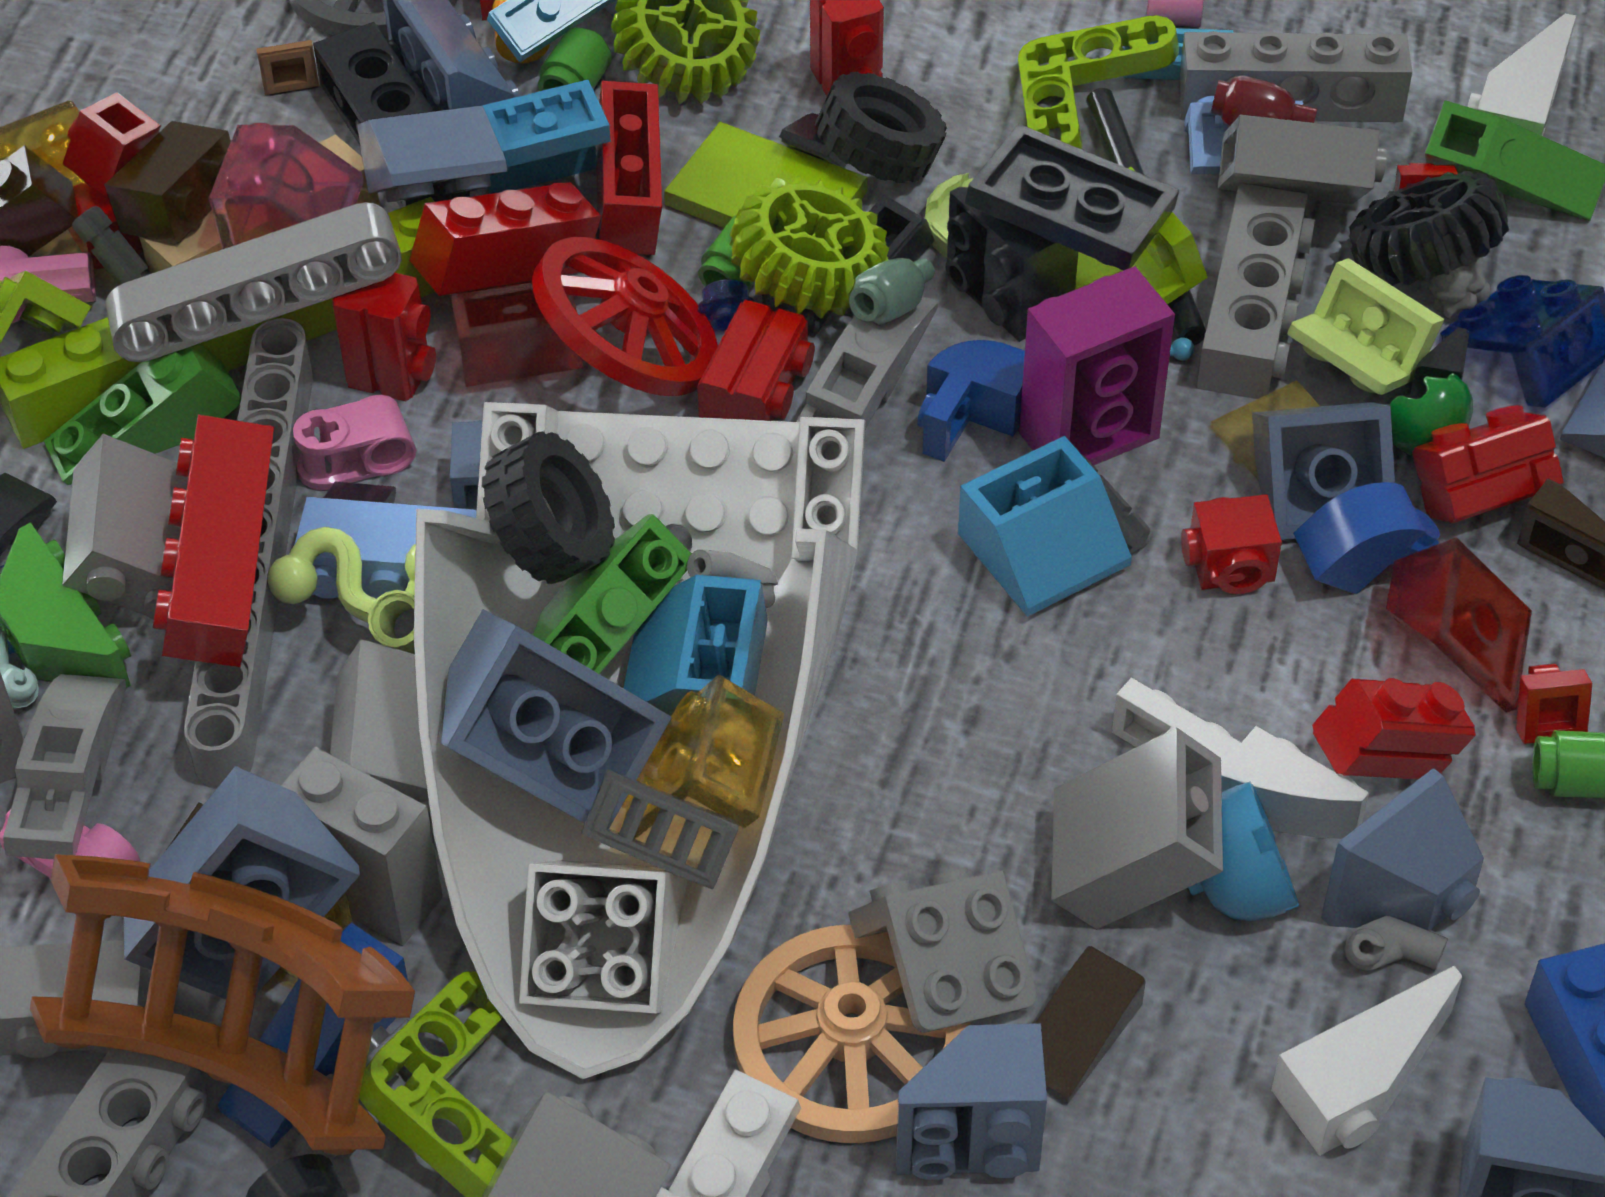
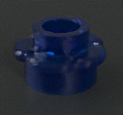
(722, 301)

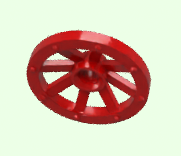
(636, 301)

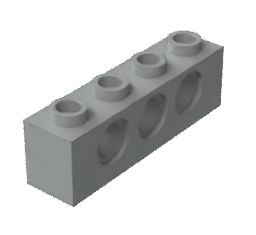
(1336, 73)
(1253, 292)
(96, 1143)

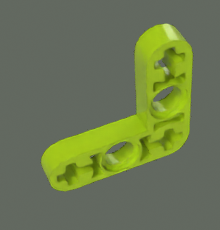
(1061, 75)
(429, 1096)

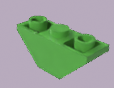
(612, 599)
(53, 624)

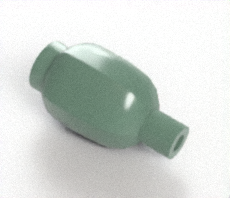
(890, 289)

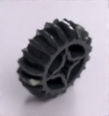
(1429, 227)

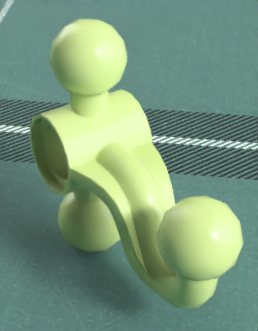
(295, 580)

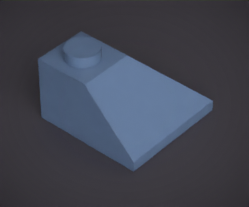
(1406, 862)

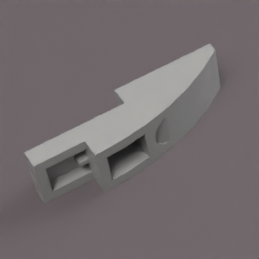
(866, 365)
(59, 764)

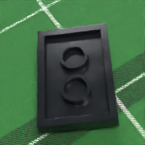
(1072, 197)

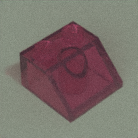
(276, 181)

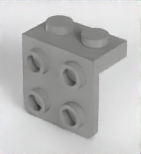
(952, 947)

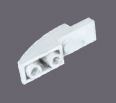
(1292, 787)
(737, 1142)

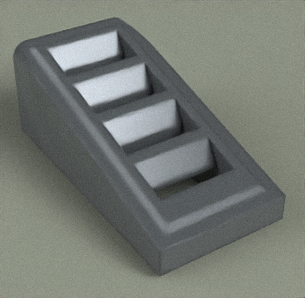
(716, 850)

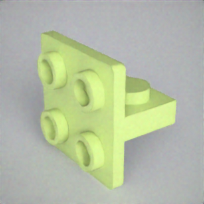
(1367, 329)

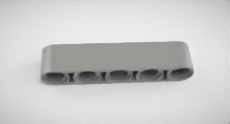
(252, 282)

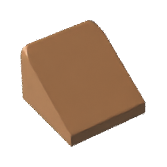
(288, 67)

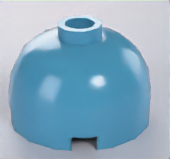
(1253, 875)

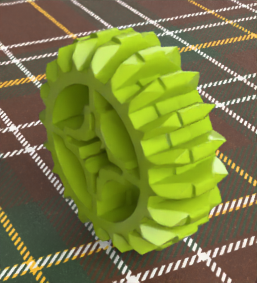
(661, 51)
(805, 244)

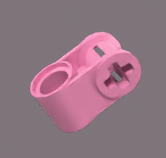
(357, 440)

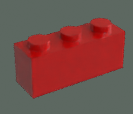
(630, 167)
(497, 235)

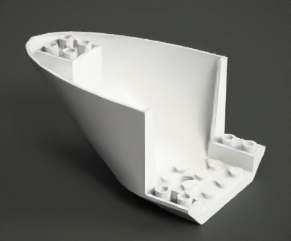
(567, 934)

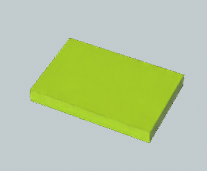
(734, 164)

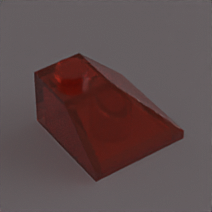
(1463, 617)

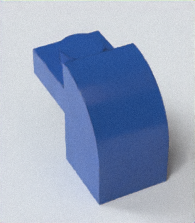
(974, 384)
(1363, 534)

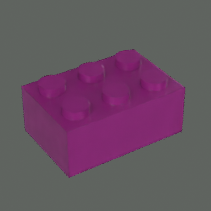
(1097, 367)

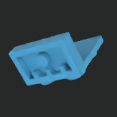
(547, 135)

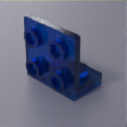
(1546, 327)

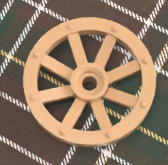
(838, 1036)

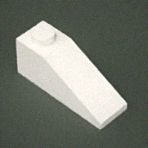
(1527, 81)
(1352, 1073)

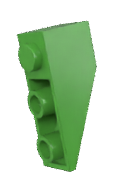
(1517, 160)
(149, 407)

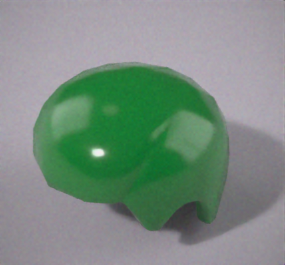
(1444, 404)

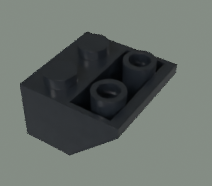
(1004, 265)

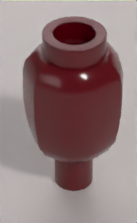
(1257, 98)

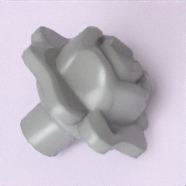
(1460, 289)

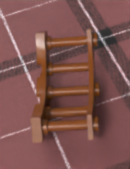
(257, 926)

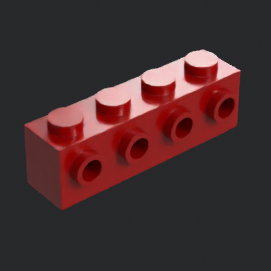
(217, 542)

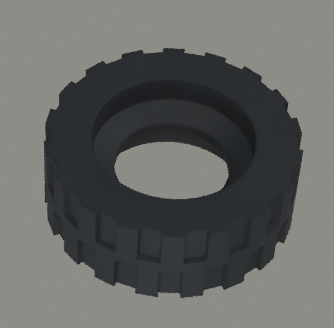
(880, 127)
(519, 515)

